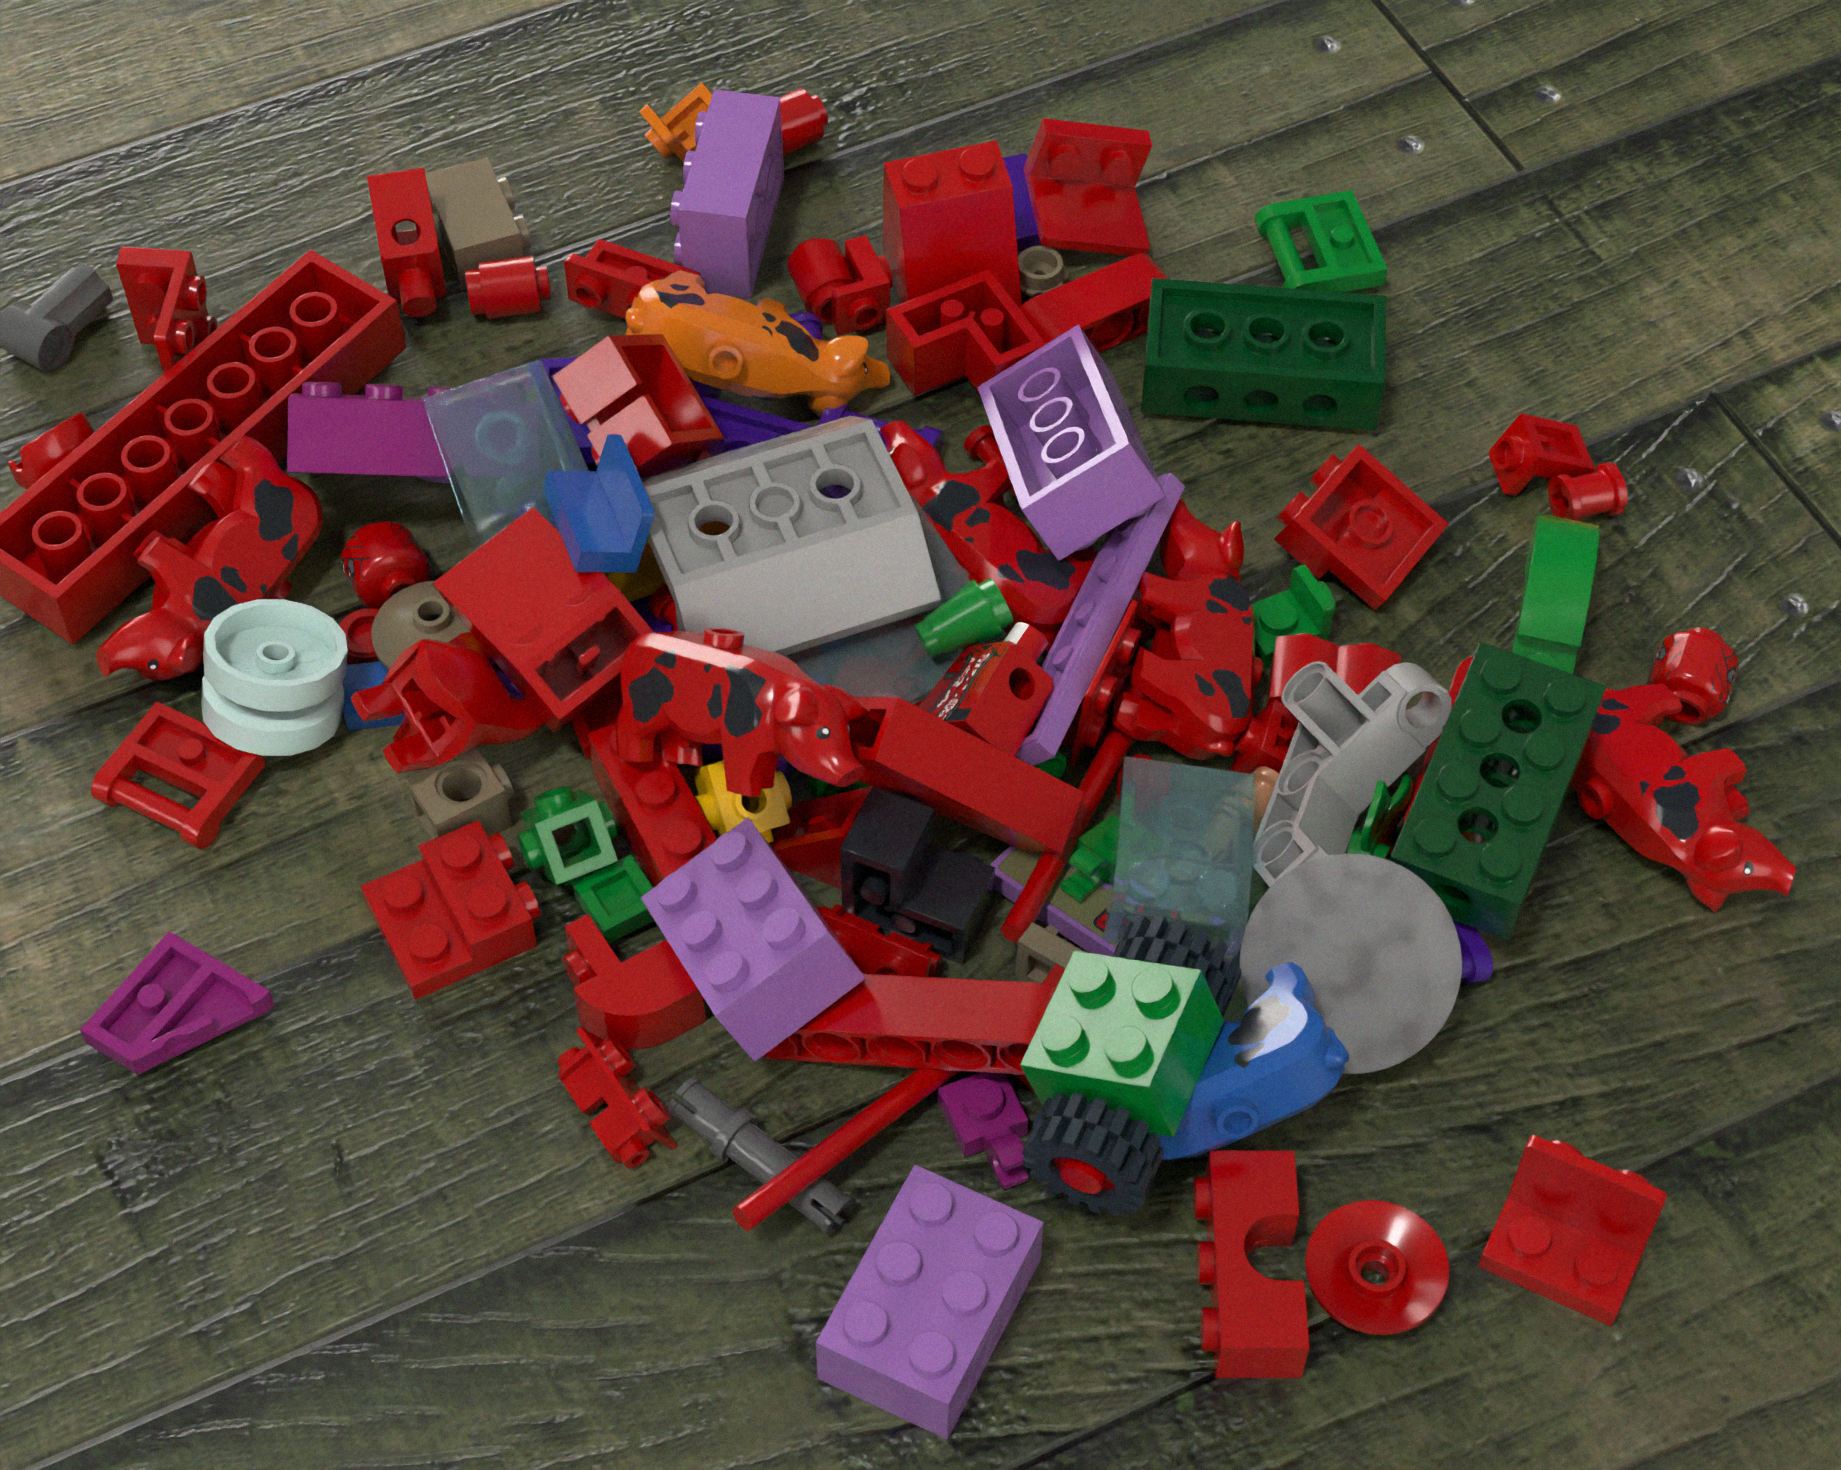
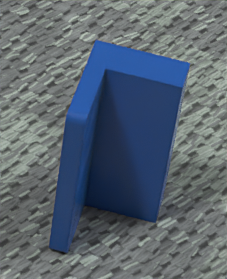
(602, 512)

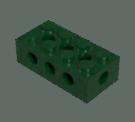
(1264, 354)
(1497, 786)

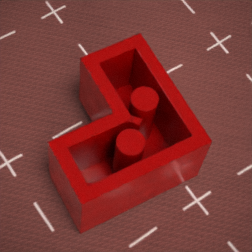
(958, 332)

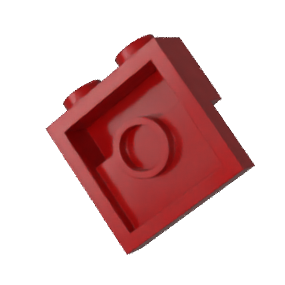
(1359, 526)
(453, 910)

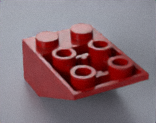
(540, 620)

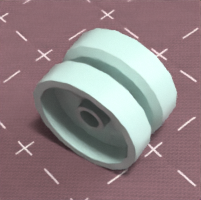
(273, 677)

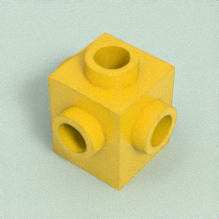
(725, 808)

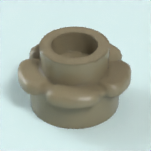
(1040, 270)

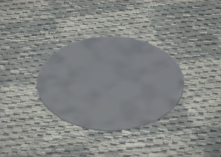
(1371, 948)

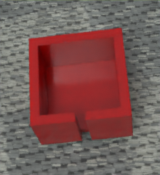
(642, 393)

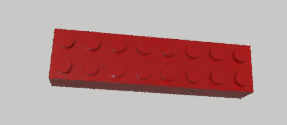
(77, 527)

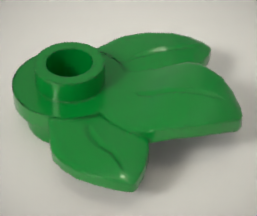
(1382, 820)

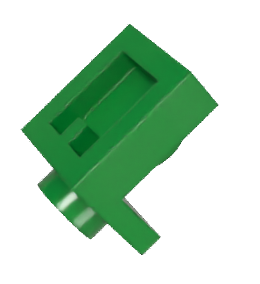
(1302, 608)

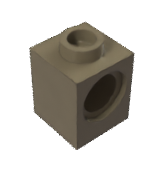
(438, 789)

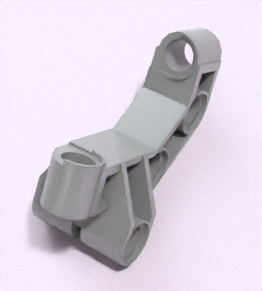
(1338, 757)

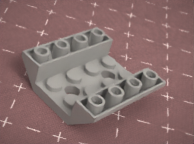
(792, 561)

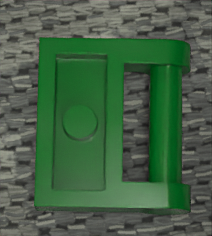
(1336, 236)

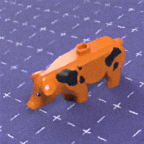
(752, 347)

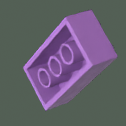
(1069, 443)

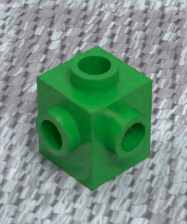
(585, 848)

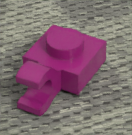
(988, 1118)

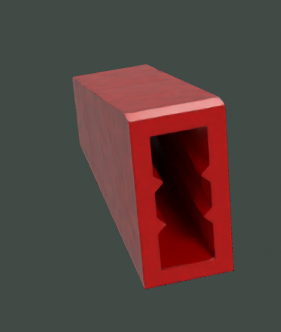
(962, 776)

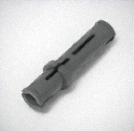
(738, 1138)

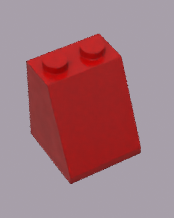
(949, 220)

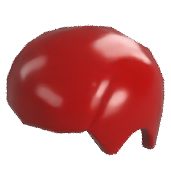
(49, 449)

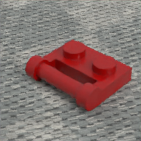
(183, 755)

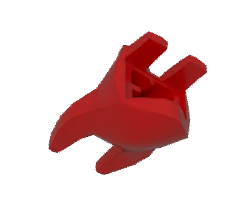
(448, 703)

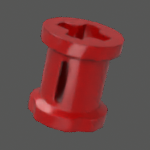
(1588, 493)

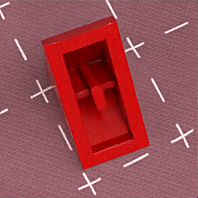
(816, 834)

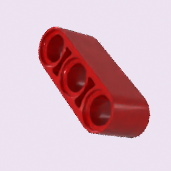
(1106, 304)

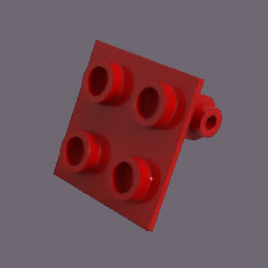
(1106, 685)

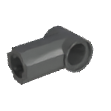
(47, 327)

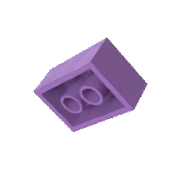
(730, 191)
(751, 939)
(929, 1301)

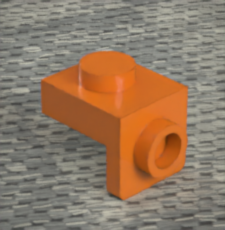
(677, 128)

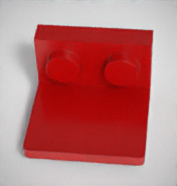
(1085, 186)
(165, 300)
(1572, 1229)

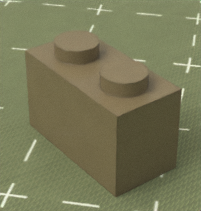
(475, 216)

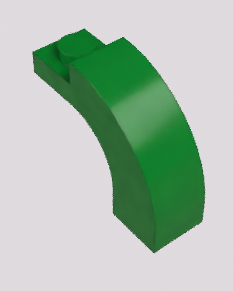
(1556, 590)

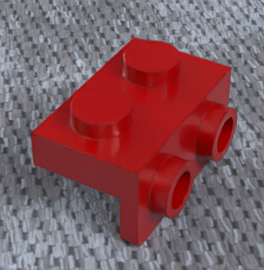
(613, 276)

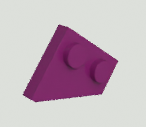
(172, 1005)

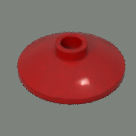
(1383, 1240)

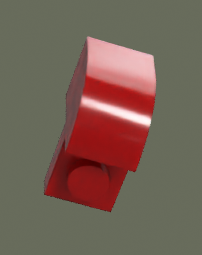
(633, 1000)

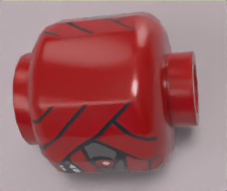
(382, 562)
(1698, 671)

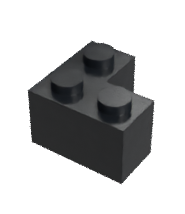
(908, 883)

